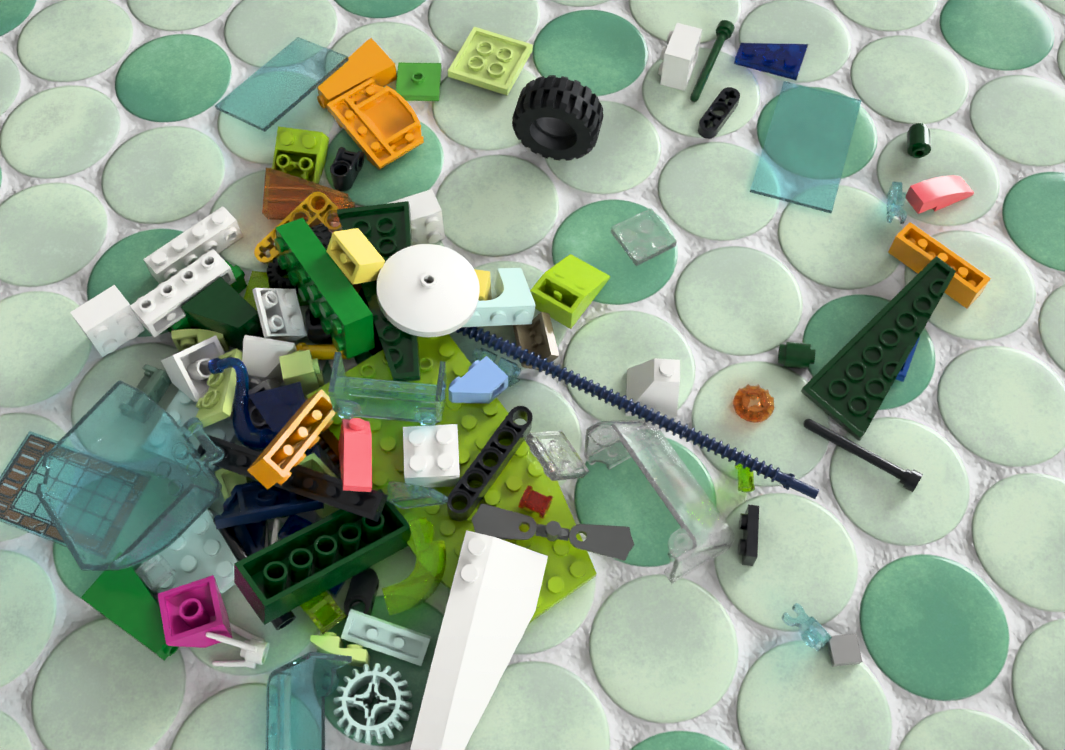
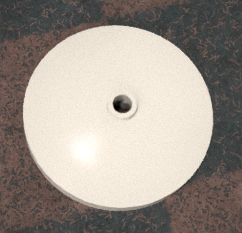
(427, 290)

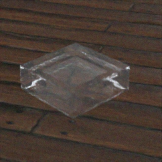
(155, 572)

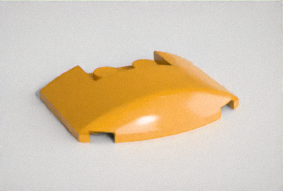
(378, 122)

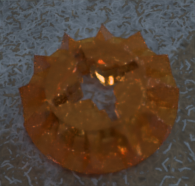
(753, 413)

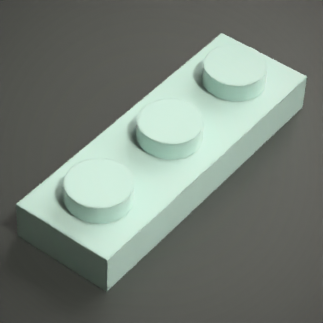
(386, 637)

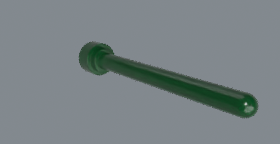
(723, 31)

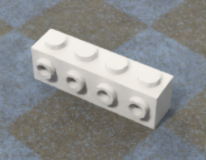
(213, 232)
(163, 304)

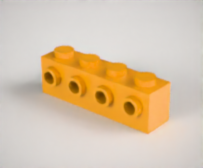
(918, 249)
(293, 440)

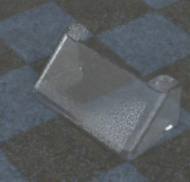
(703, 528)

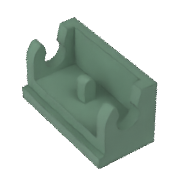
(154, 382)

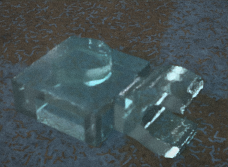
(895, 200)
(811, 631)

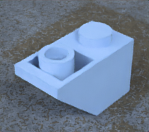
(480, 384)

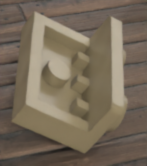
(537, 338)

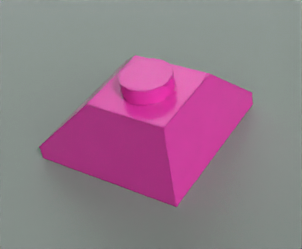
(192, 612)

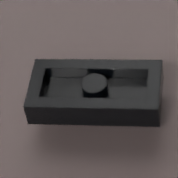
(749, 544)

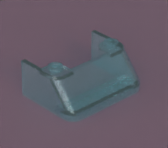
(386, 398)
(298, 701)

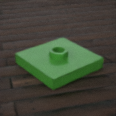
(419, 81)

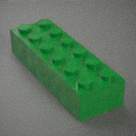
(325, 288)

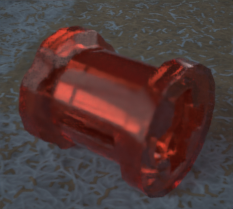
(535, 501)

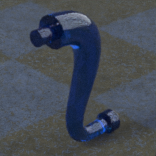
(243, 427)

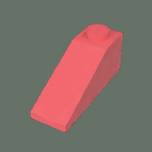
(355, 455)

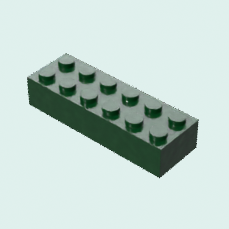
(317, 559)

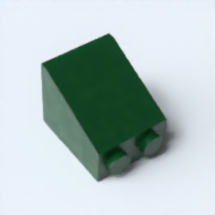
(223, 311)

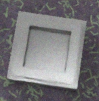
(844, 650)

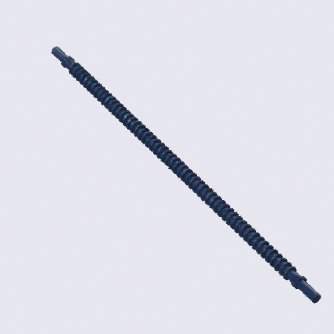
(787, 480)

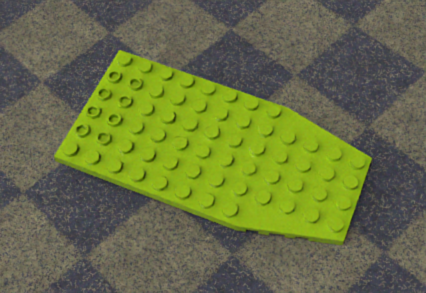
(476, 423)

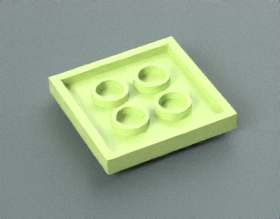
(490, 60)

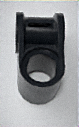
(346, 168)

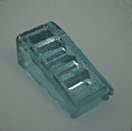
(413, 496)

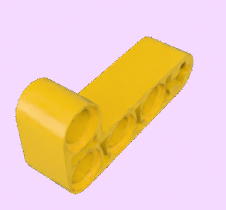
(314, 216)

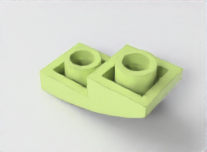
(188, 337)
(332, 644)

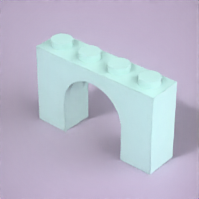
(511, 306)

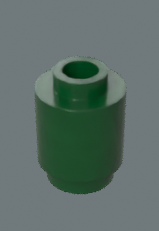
(918, 140)
(796, 355)

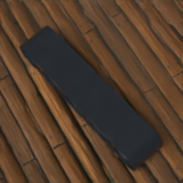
(487, 475)

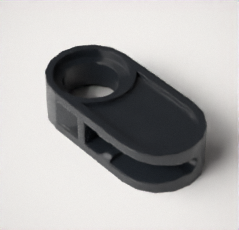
(362, 589)

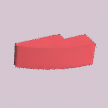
(938, 193)

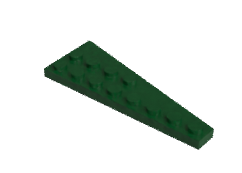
(388, 231)
(864, 370)

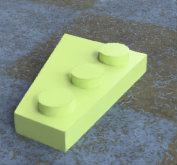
(220, 396)

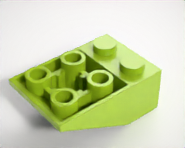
(300, 153)
(568, 289)

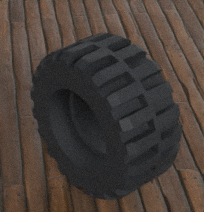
(557, 118)

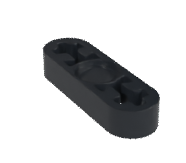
(718, 104)

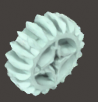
(360, 702)

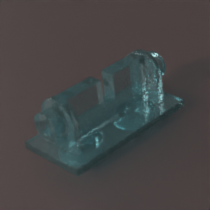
(508, 367)

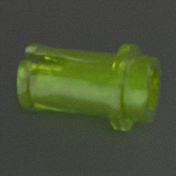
(745, 479)

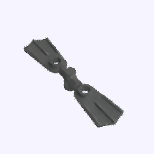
(600, 539)

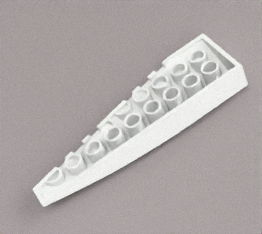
(481, 627)

